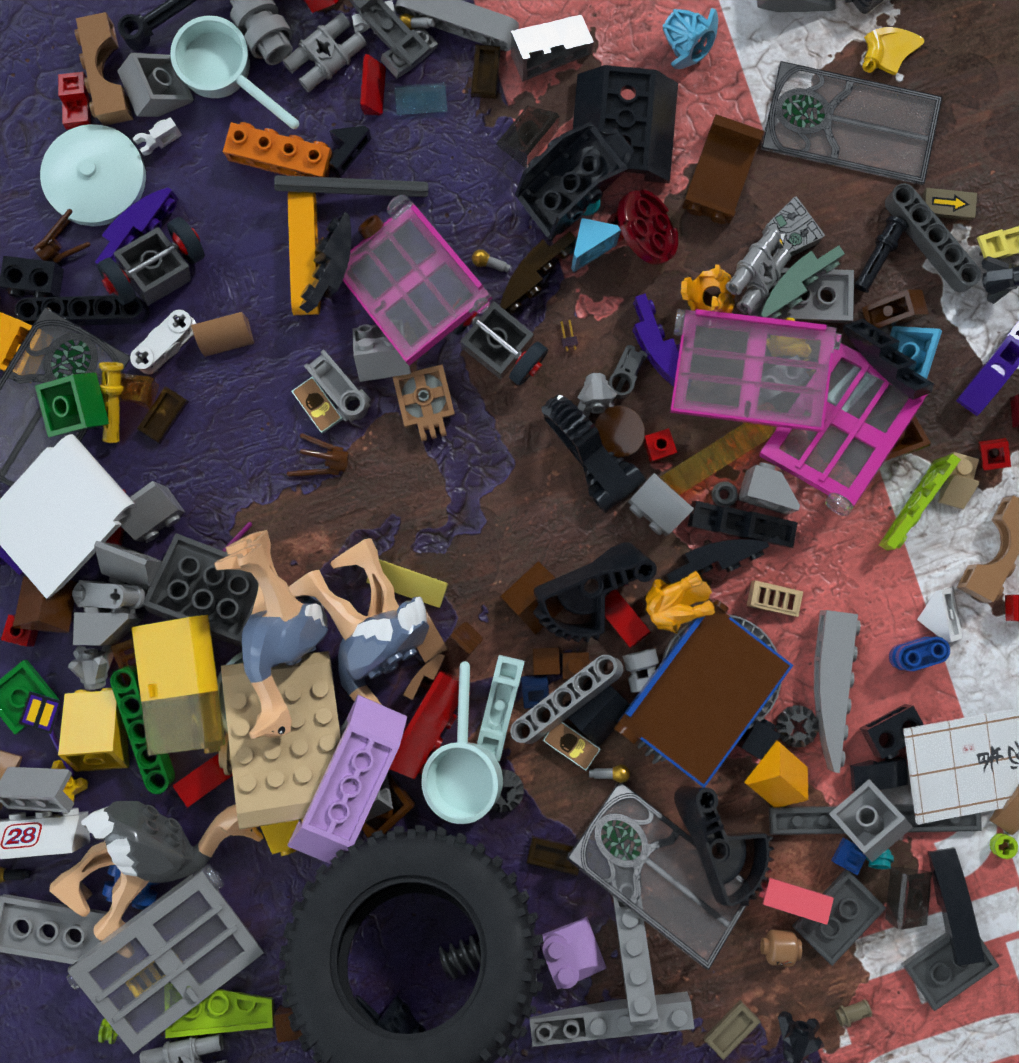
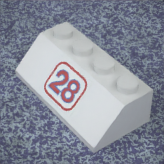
(42, 834)

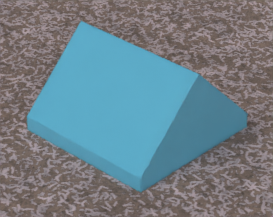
(593, 241)
(918, 345)

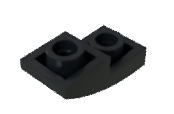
(883, 774)

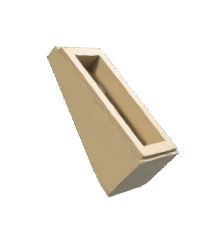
(754, 594)

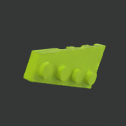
(918, 501)
(223, 1013)

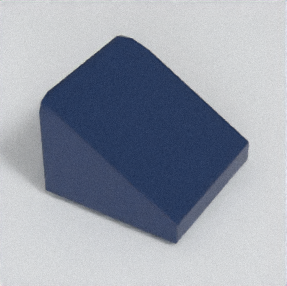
(534, 689)

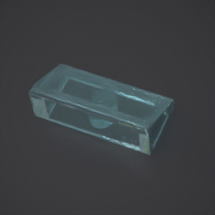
(420, 98)

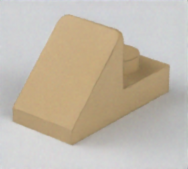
(961, 483)

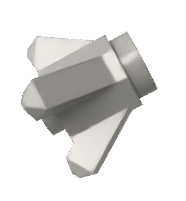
(596, 395)
(92, 666)

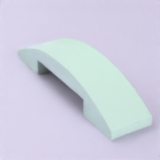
(500, 704)

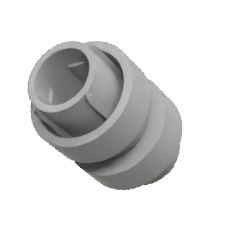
(264, 30)

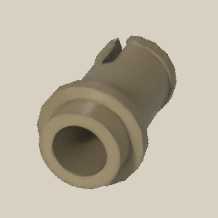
(853, 1013)

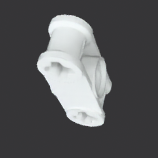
(163, 342)

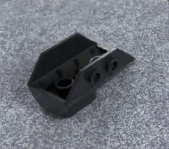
(572, 176)

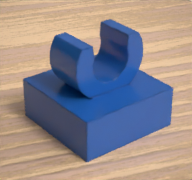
(849, 856)

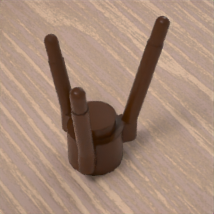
(49, 247)
(335, 459)

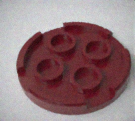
(647, 227)

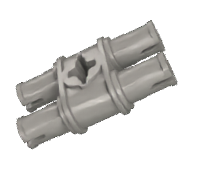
(323, 39)
(758, 271)
(187, 1050)

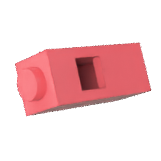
(796, 900)

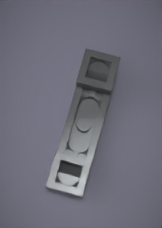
(392, 30)

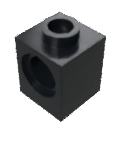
(759, 738)

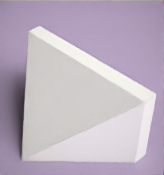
(942, 615)

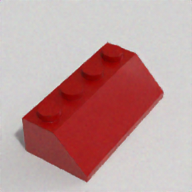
(427, 725)

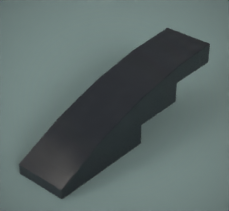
(883, 355)
(742, 524)
(956, 906)

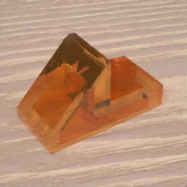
(139, 389)

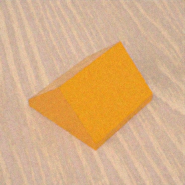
(780, 777)

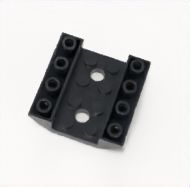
(643, 121)

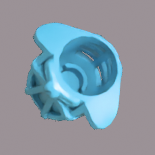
(683, 32)

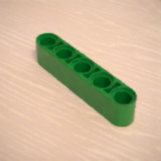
(131, 719)

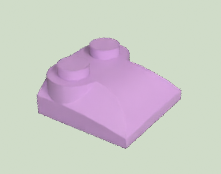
(572, 953)

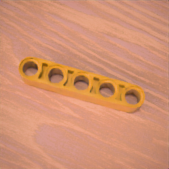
(302, 244)

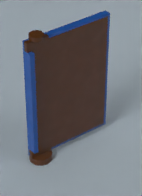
(704, 694)

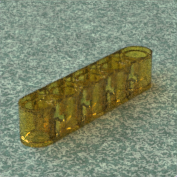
(717, 456)

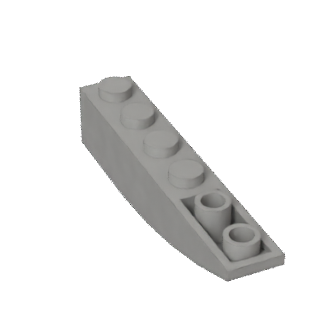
(833, 680)
(635, 966)
(609, 1020)

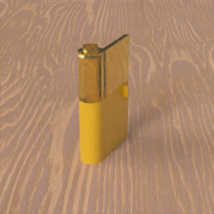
(178, 686)

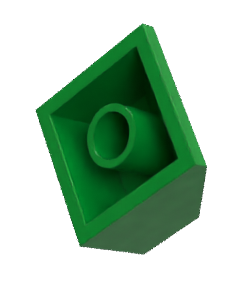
(72, 404)

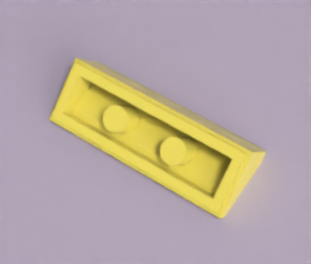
(414, 584)

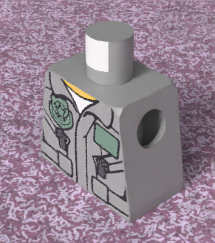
(796, 228)

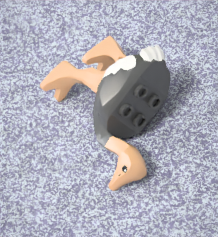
(144, 850)

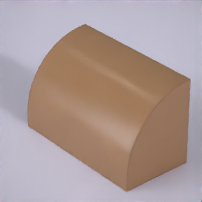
(223, 334)

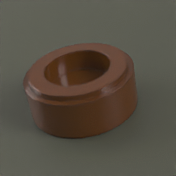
(370, 226)

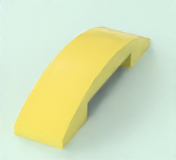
(1000, 243)

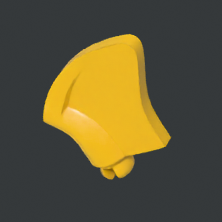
(889, 48)

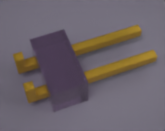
(570, 341)

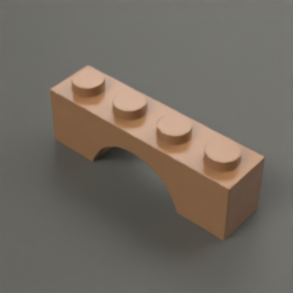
(98, 41)
(987, 580)

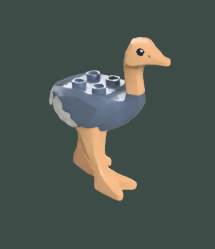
(276, 632)
(373, 641)

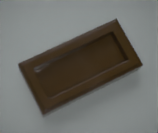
(485, 71)
(162, 415)
(551, 855)

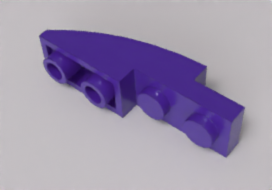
(137, 220)
(650, 335)
(992, 374)

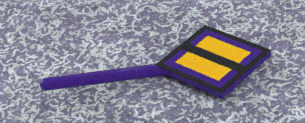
(41, 714)

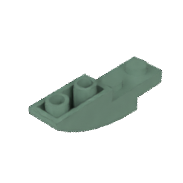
(791, 288)

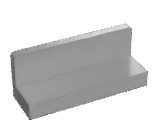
(35, 789)

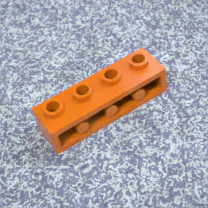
(276, 152)

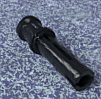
(888, 244)

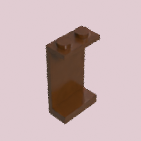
(722, 169)

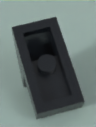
(352, 143)

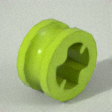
(1009, 852)
(106, 1032)

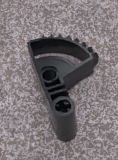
(606, 476)
(607, 573)
(704, 824)

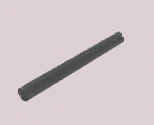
(350, 186)

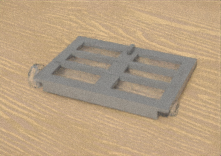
(165, 959)

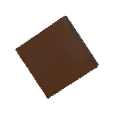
(546, 661)

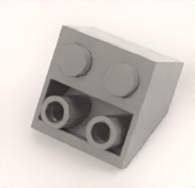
(376, 355)
(100, 627)

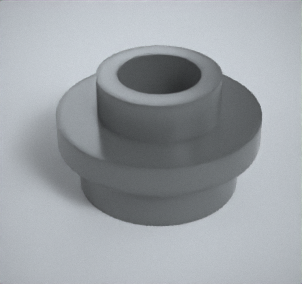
(729, 488)

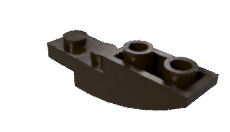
(527, 279)

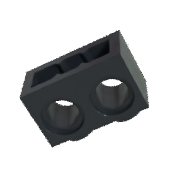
(32, 273)
(891, 725)

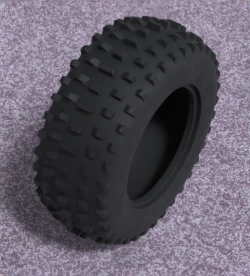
(360, 883)

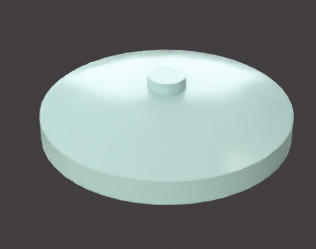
(93, 174)

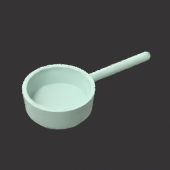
(215, 62)
(462, 777)

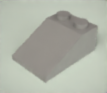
(126, 565)

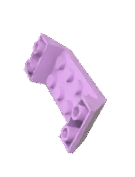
(350, 781)

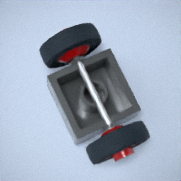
(152, 264)
(500, 342)

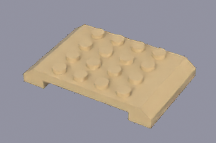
(281, 774)

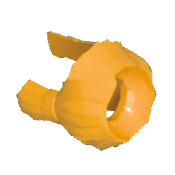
(694, 291)
(671, 603)

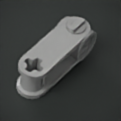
(338, 387)
(108, 595)

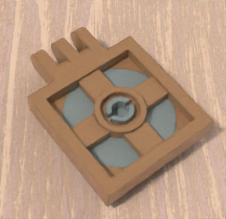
(424, 400)

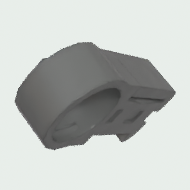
(627, 369)

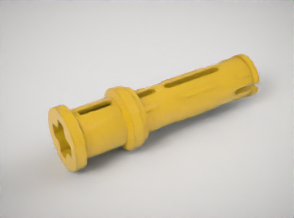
(111, 390)

